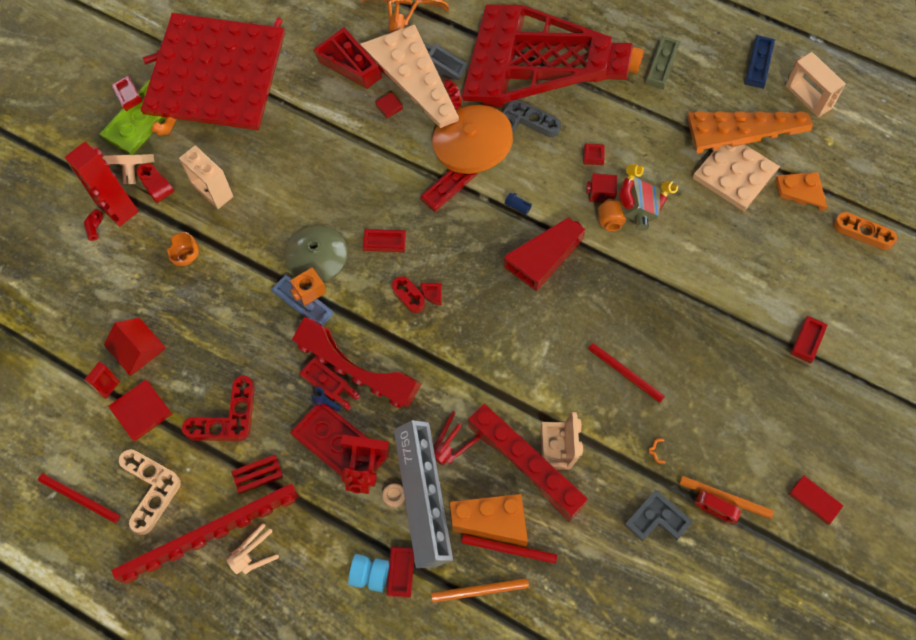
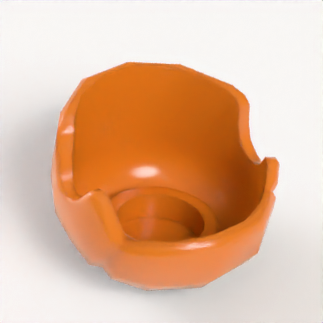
(183, 249)

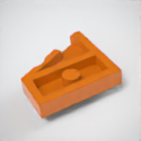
(802, 188)

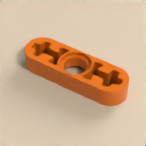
(873, 228)

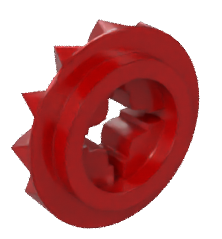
(453, 93)

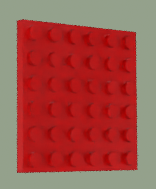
(214, 71)

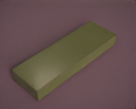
(662, 62)

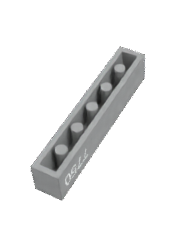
(423, 495)

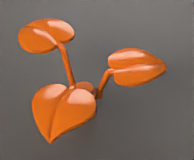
(397, 21)

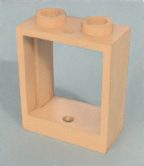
(821, 76)
(206, 175)

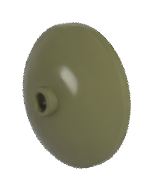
(326, 259)

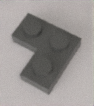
(659, 512)

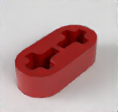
(412, 292)
(717, 507)

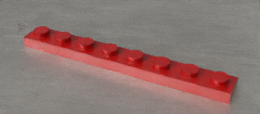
(197, 538)

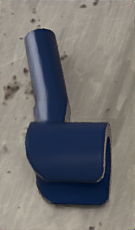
(322, 399)

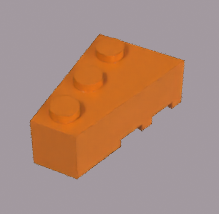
(491, 518)

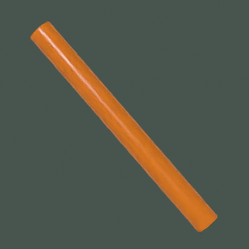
(732, 499)
(480, 590)

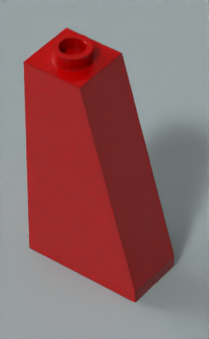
(545, 253)

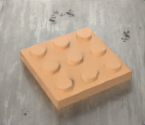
(736, 174)

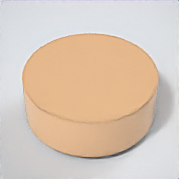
(393, 495)

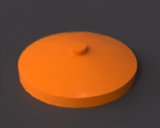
(475, 141)

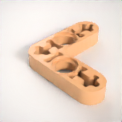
(156, 482)

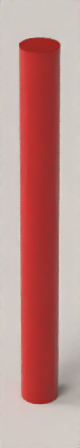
(624, 371)
(79, 498)
(509, 548)

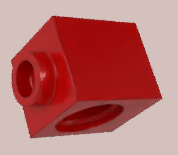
(602, 187)

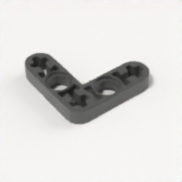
(517, 118)

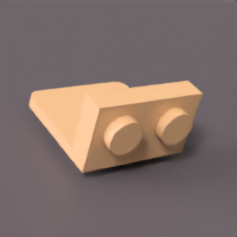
(561, 442)

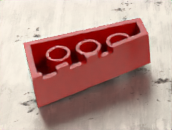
(101, 183)

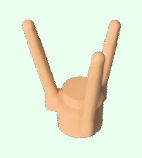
(240, 558)

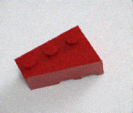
(348, 58)

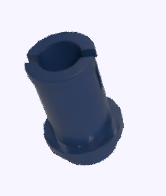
(518, 204)

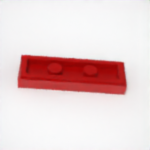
(445, 189)

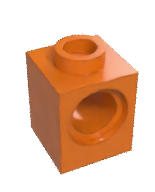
(311, 279)

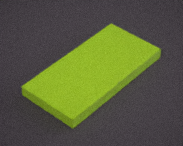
(130, 127)

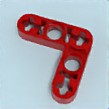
(228, 424)

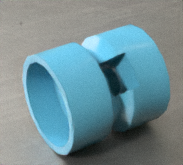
(368, 573)

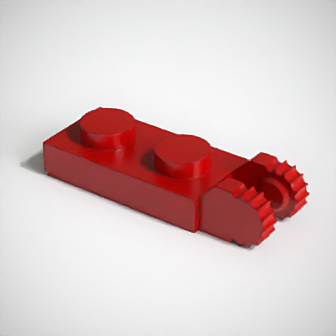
(333, 385)

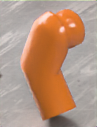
(164, 128)

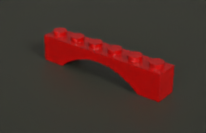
(319, 340)
(540, 472)

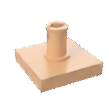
(127, 163)

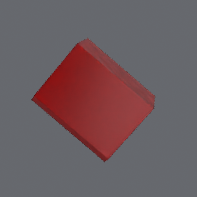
(133, 344)

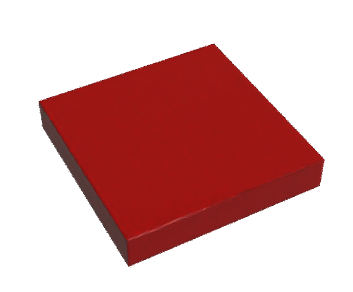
(140, 410)

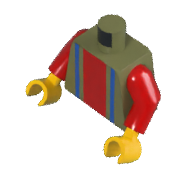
(641, 200)

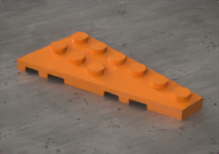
(741, 128)

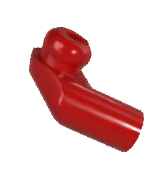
(91, 224)

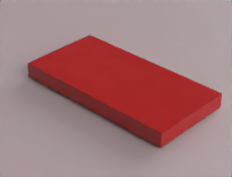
(322, 434)

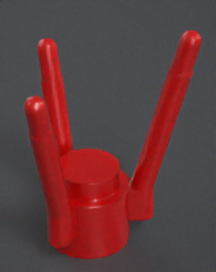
(443, 450)

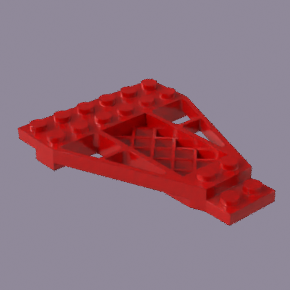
(502, 39)

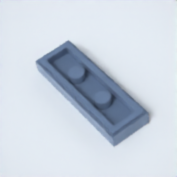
(315, 310)

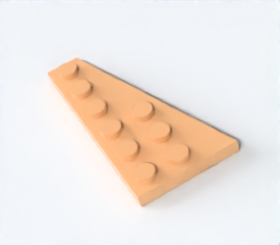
(411, 68)

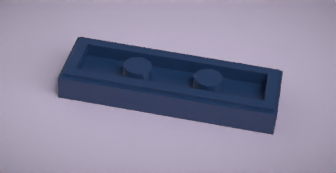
(760, 61)

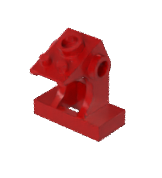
(364, 451)

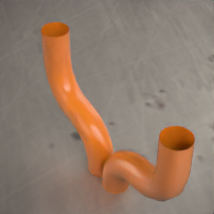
(653, 453)

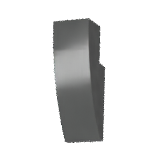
(445, 62)

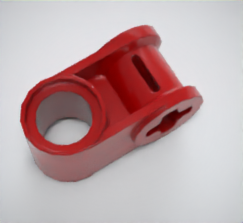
(154, 182)

